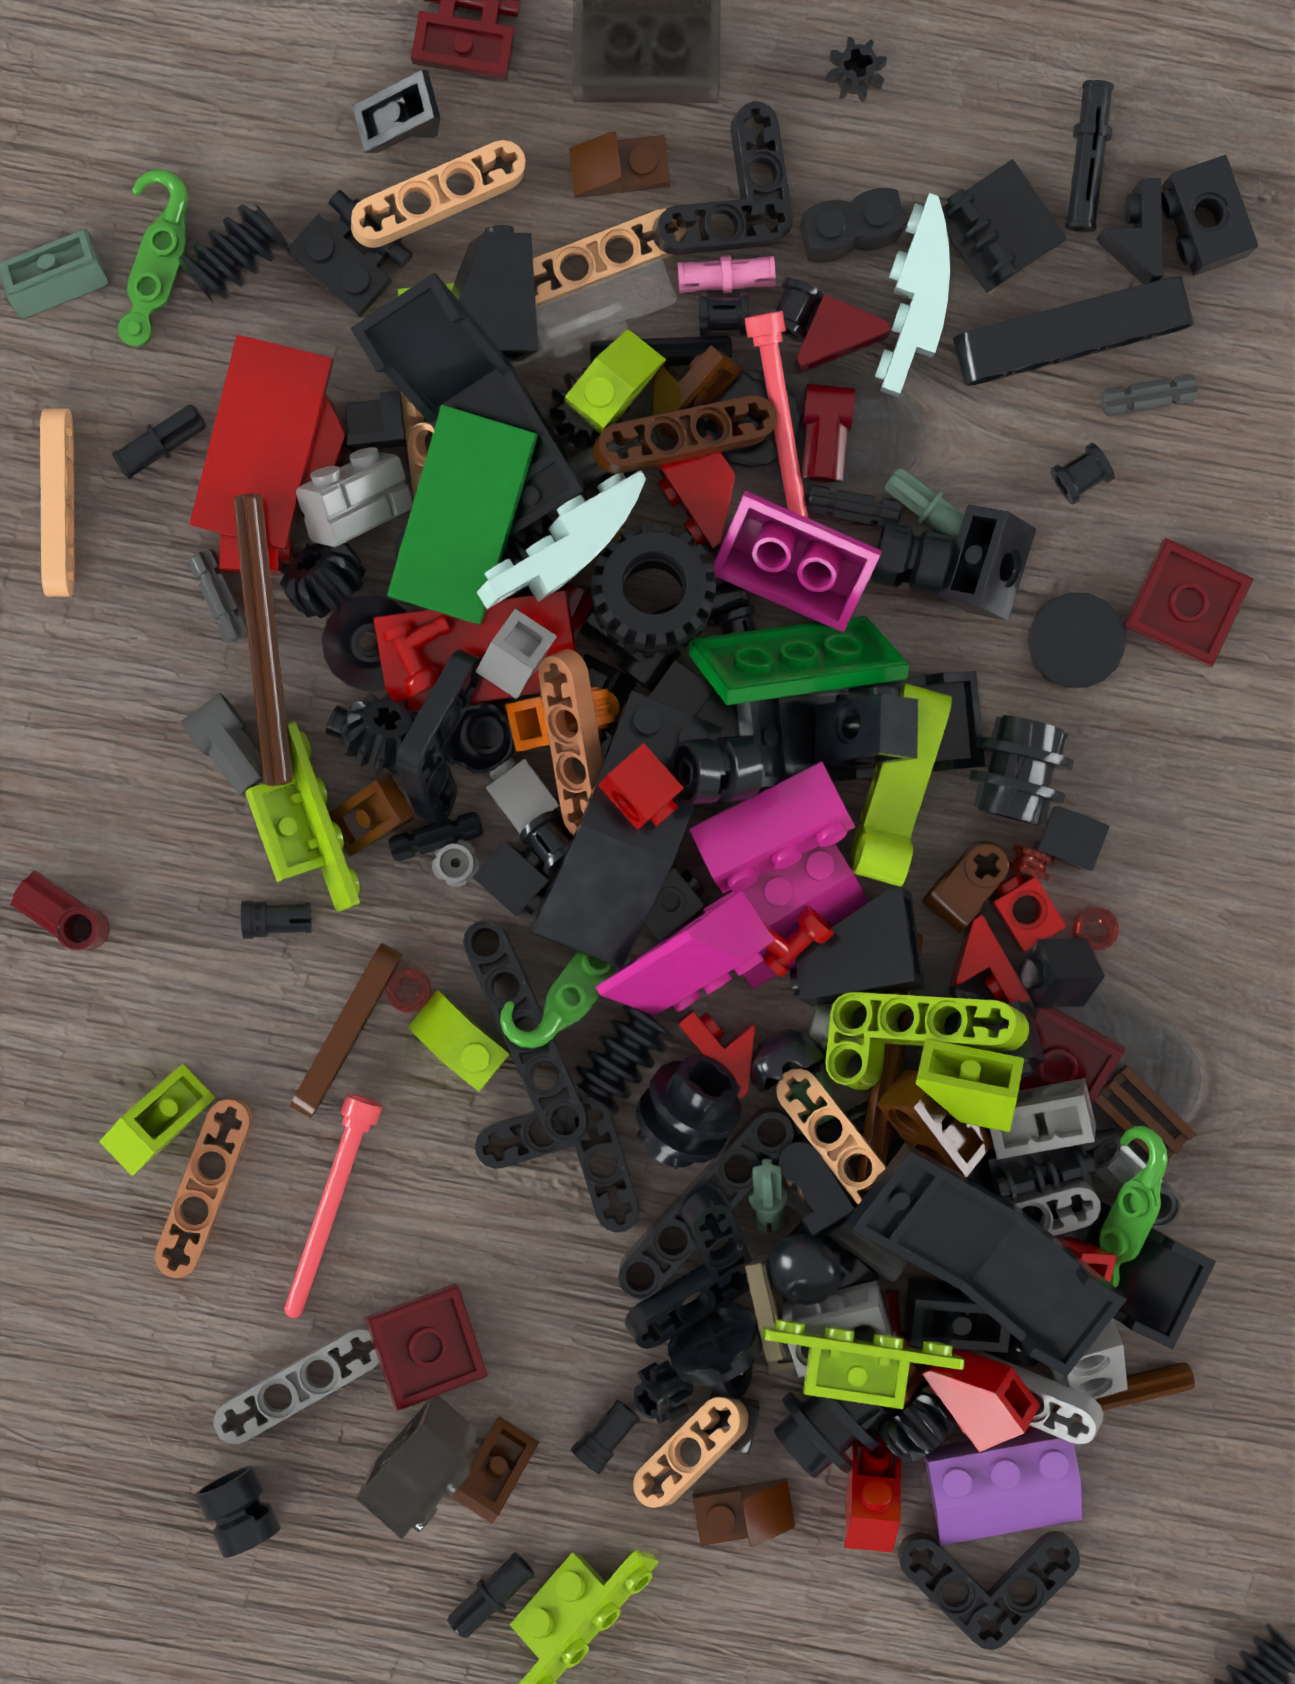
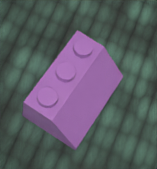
(1004, 1488)

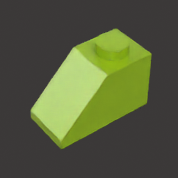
(613, 381)
(459, 1040)
(971, 1083)
(156, 1119)

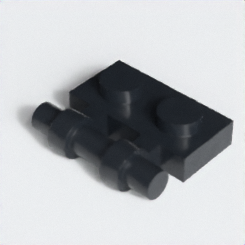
(339, 264)

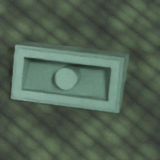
(52, 274)

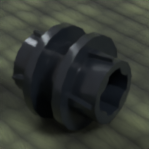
(1021, 769)
(688, 1111)
(824, 1429)

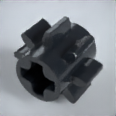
(865, 60)
(662, 1393)

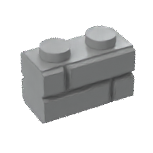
(354, 497)

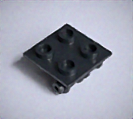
(1000, 225)
(1035, 1170)

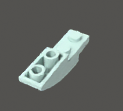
(924, 279)
(579, 537)

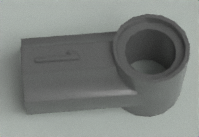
(221, 734)
(1119, 1164)

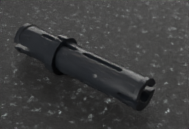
(1089, 156)

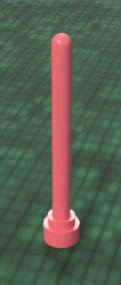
(766, 334)
(358, 1117)

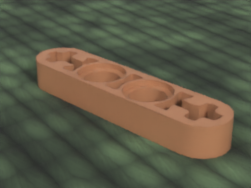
(565, 743)
(198, 1185)

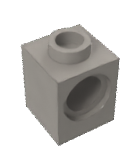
(515, 653)
(520, 792)

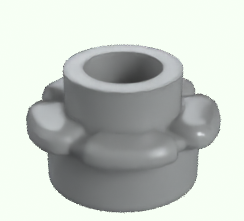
(468, 863)
(820, 1025)

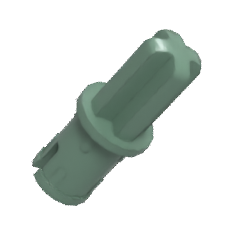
(925, 503)
(768, 1197)

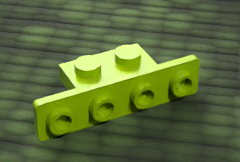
(299, 828)
(859, 1368)
(574, 1609)

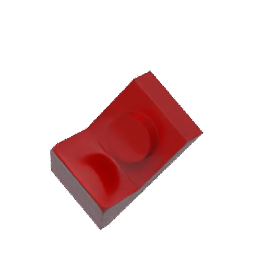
(982, 951)
(734, 1055)

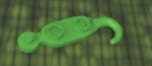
(156, 261)
(565, 1002)
(1136, 1203)

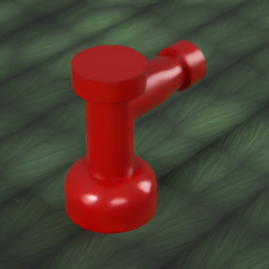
(407, 642)
(783, 952)

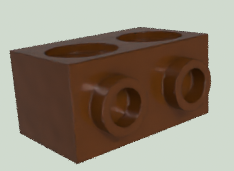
(931, 1127)

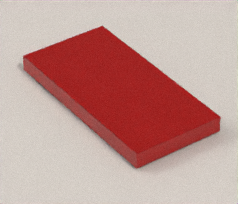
(262, 436)
(551, 613)

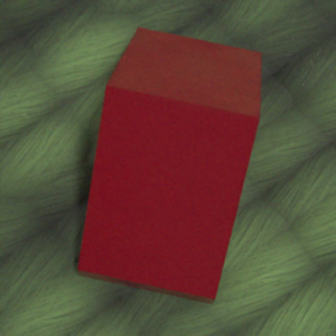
(837, 332)

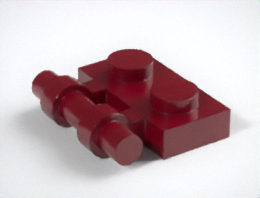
(464, 43)

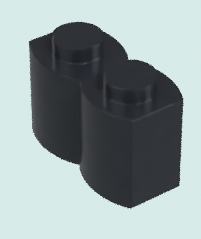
(839, 226)

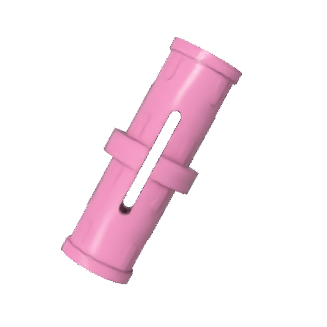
(726, 274)

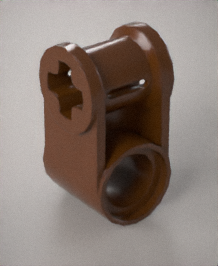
(961, 892)

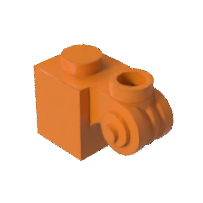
(529, 721)

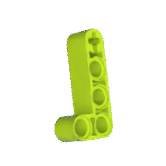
(895, 795)
(928, 1023)

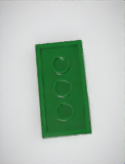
(461, 513)
(796, 660)

